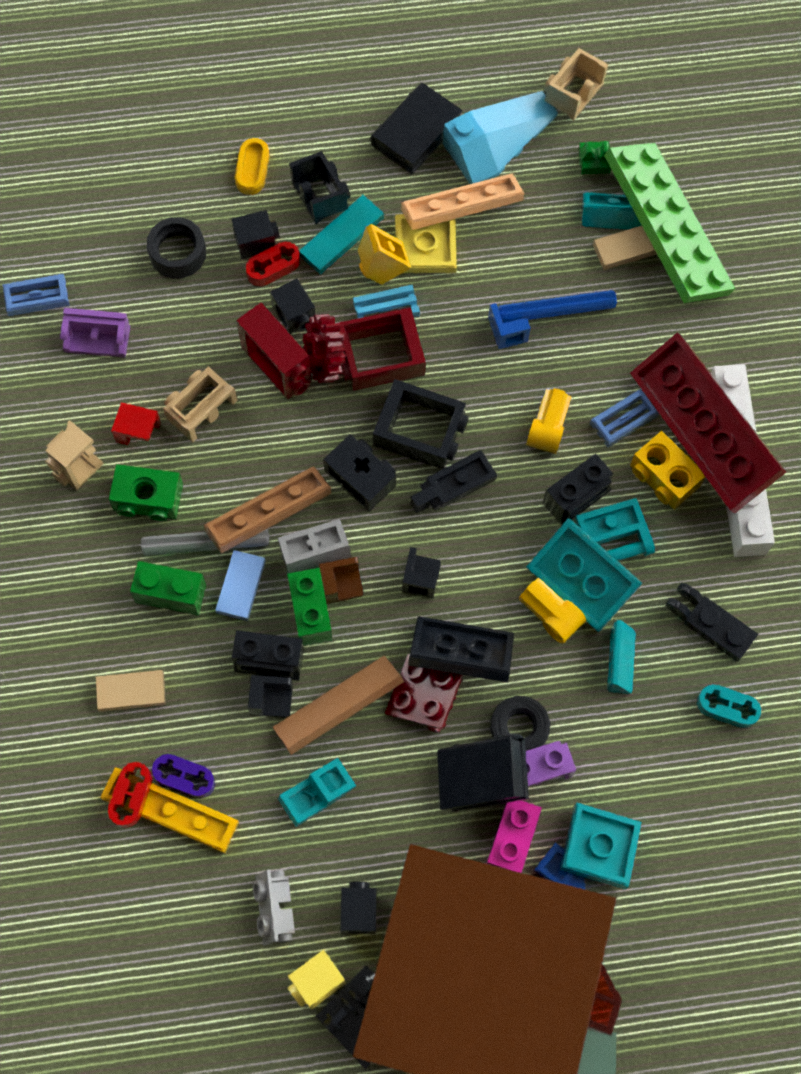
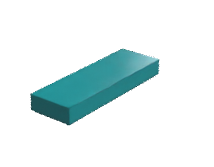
(341, 234)

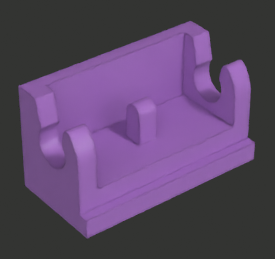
(95, 332)

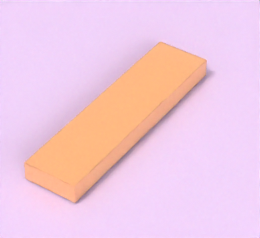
(462, 201)

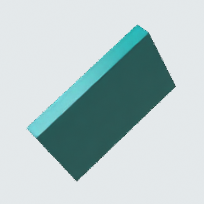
(584, 574)

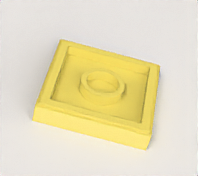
(430, 247)

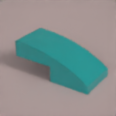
(316, 792)

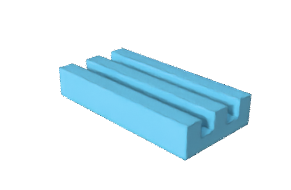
(405, 293)

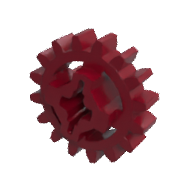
(325, 348)

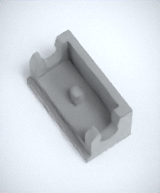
(314, 546)

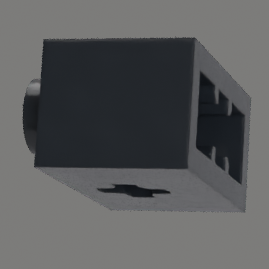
(364, 487)

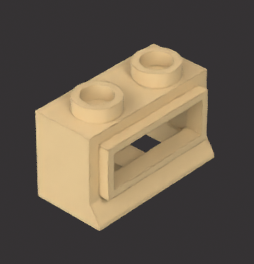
(583, 66)
(205, 409)
(72, 457)

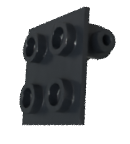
(346, 1011)

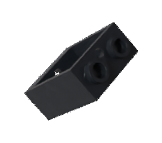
(410, 448)

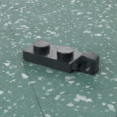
(454, 482)

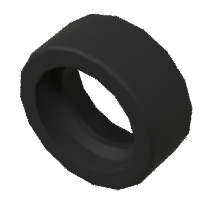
(176, 227)

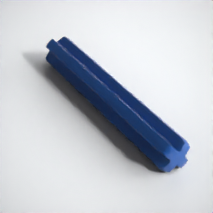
(558, 306)

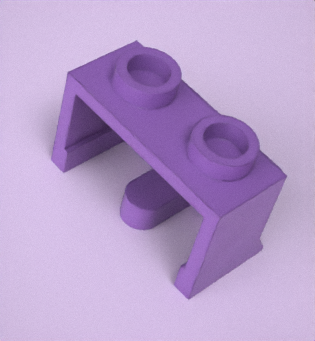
(549, 762)

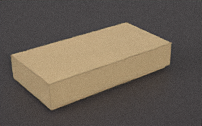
(623, 247)
(130, 690)

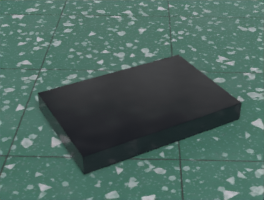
(462, 649)

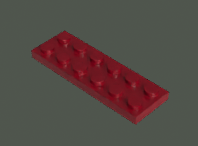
(707, 423)

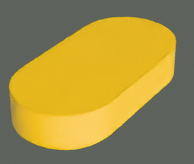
(252, 166)

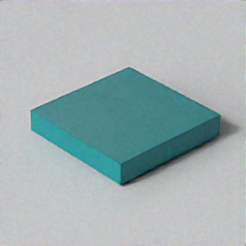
(601, 846)

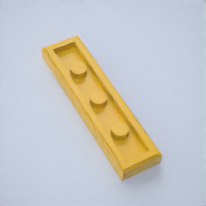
(180, 814)

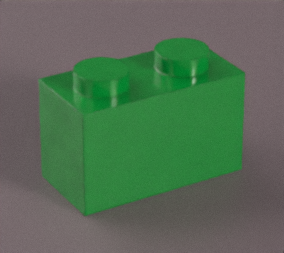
(168, 588)

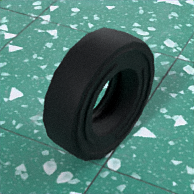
(528, 707)

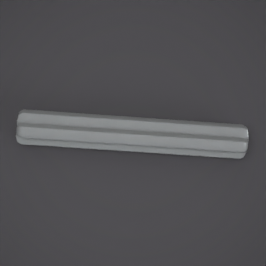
(192, 543)

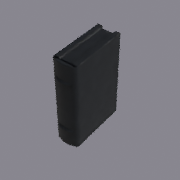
(414, 128)
(483, 773)

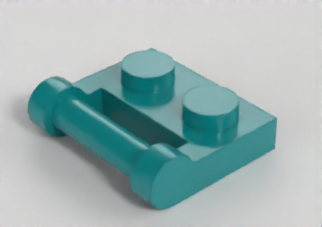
(618, 522)

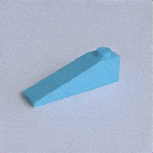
(492, 135)

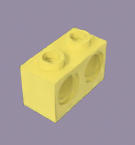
(315, 981)

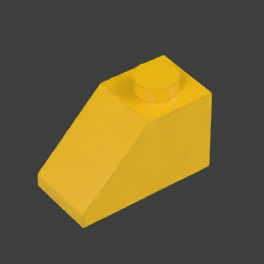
(381, 255)

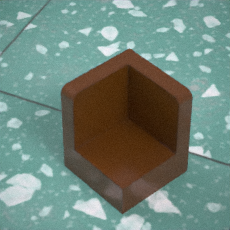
(341, 580)

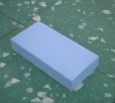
(240, 585)

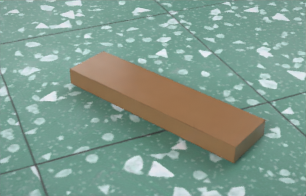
(267, 509)
(337, 704)

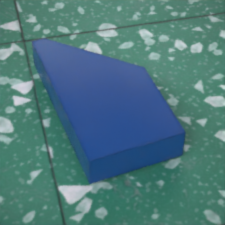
(550, 869)

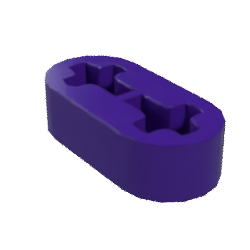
(180, 783)

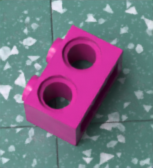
(514, 835)

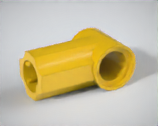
(547, 428)
(559, 617)

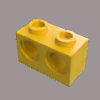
(674, 465)

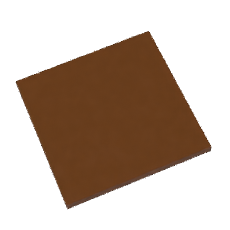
(484, 971)

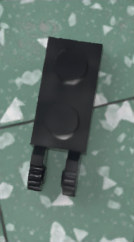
(713, 622)

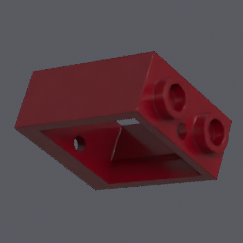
(379, 324)
(274, 351)

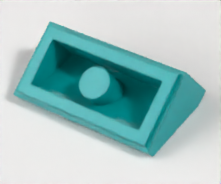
(608, 211)
(621, 658)

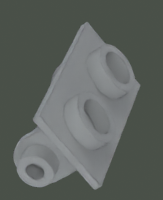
(273, 923)

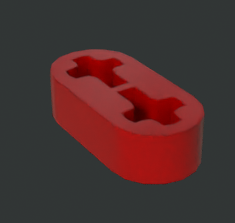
(273, 264)
(122, 792)

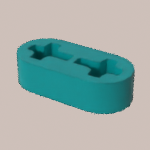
(731, 699)

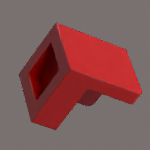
(134, 423)

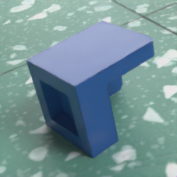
(508, 333)

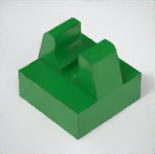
(592, 157)

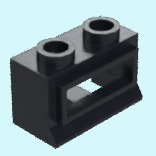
(312, 169)
(578, 489)
(267, 655)

